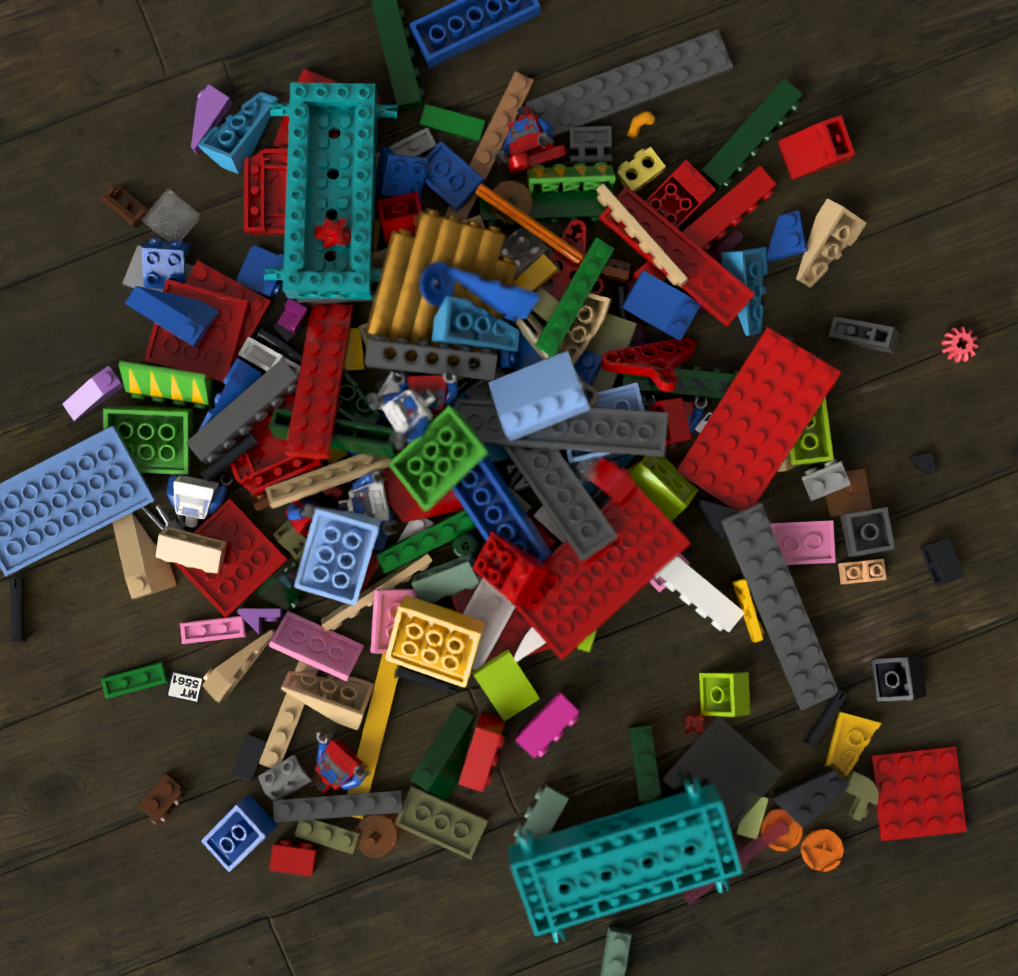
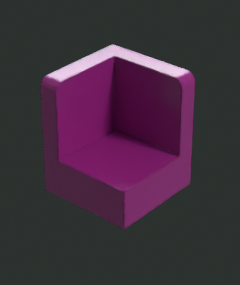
(293, 316)

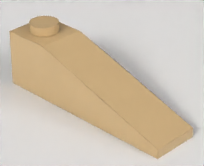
(331, 696)

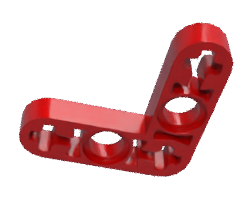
(523, 161)

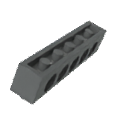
(483, 370)

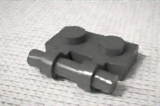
(590, 138)

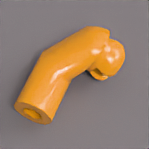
(638, 121)

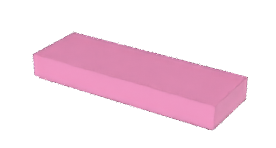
(212, 629)

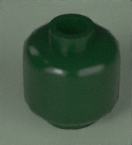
(465, 537)

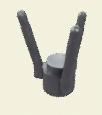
(173, 524)

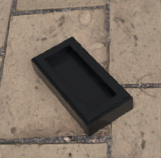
(249, 757)

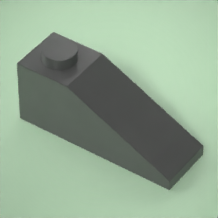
(865, 334)

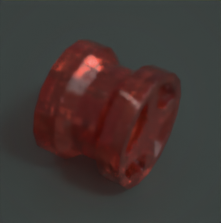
(693, 723)

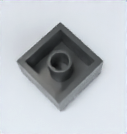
(867, 532)

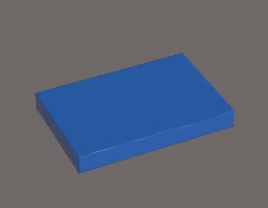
(451, 176)

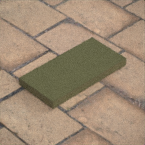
(612, 335)
(441, 822)

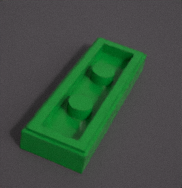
(452, 123)
(134, 680)

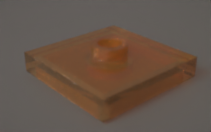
(851, 498)

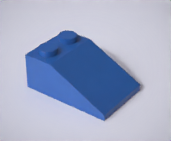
(661, 305)
(239, 833)

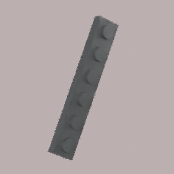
(337, 806)

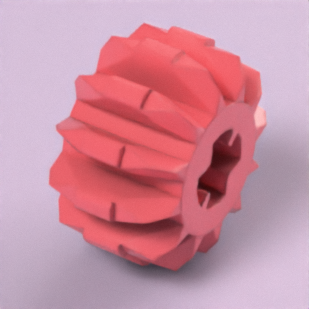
(962, 352)

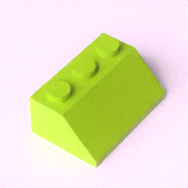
(815, 442)
(663, 485)

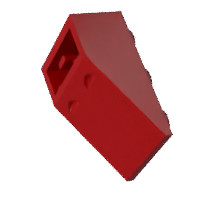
(817, 148)
(681, 194)
(510, 570)

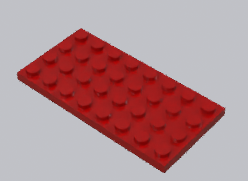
(758, 421)
(584, 595)

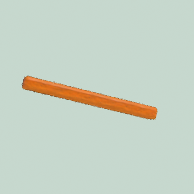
(529, 223)

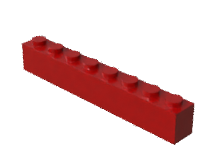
(723, 214)

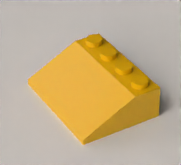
(435, 640)

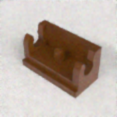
(125, 205)

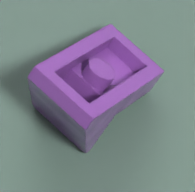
(254, 616)

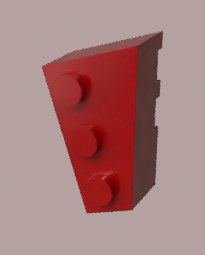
(482, 752)

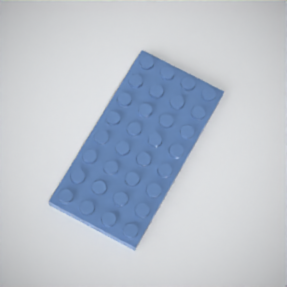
(68, 498)

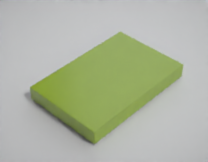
(506, 685)

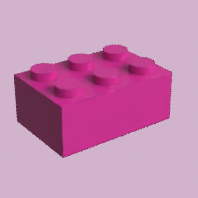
(547, 725)

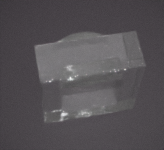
(587, 469)

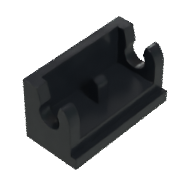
(942, 561)

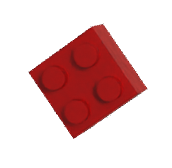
(398, 213)

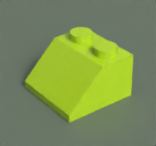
(724, 694)

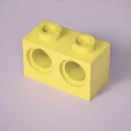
(643, 174)

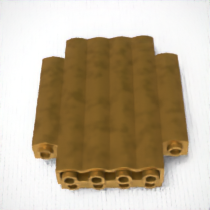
(399, 303)

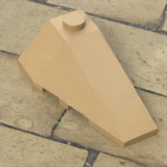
(831, 233)
(585, 325)
(137, 552)
(227, 675)

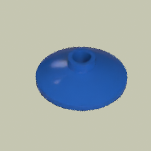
(436, 283)

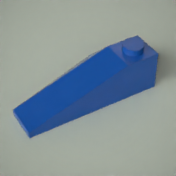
(507, 300)
(180, 315)
(237, 380)

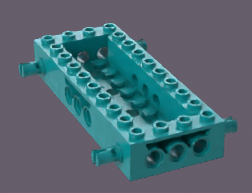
(310, 194)
(620, 846)

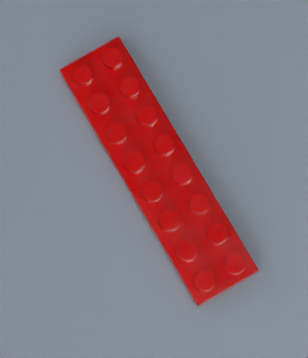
(706, 279)
(320, 381)

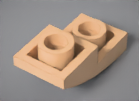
(862, 571)

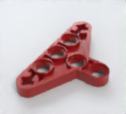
(562, 279)
(644, 365)

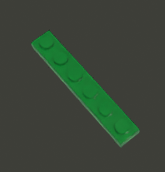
(574, 297)
(425, 540)

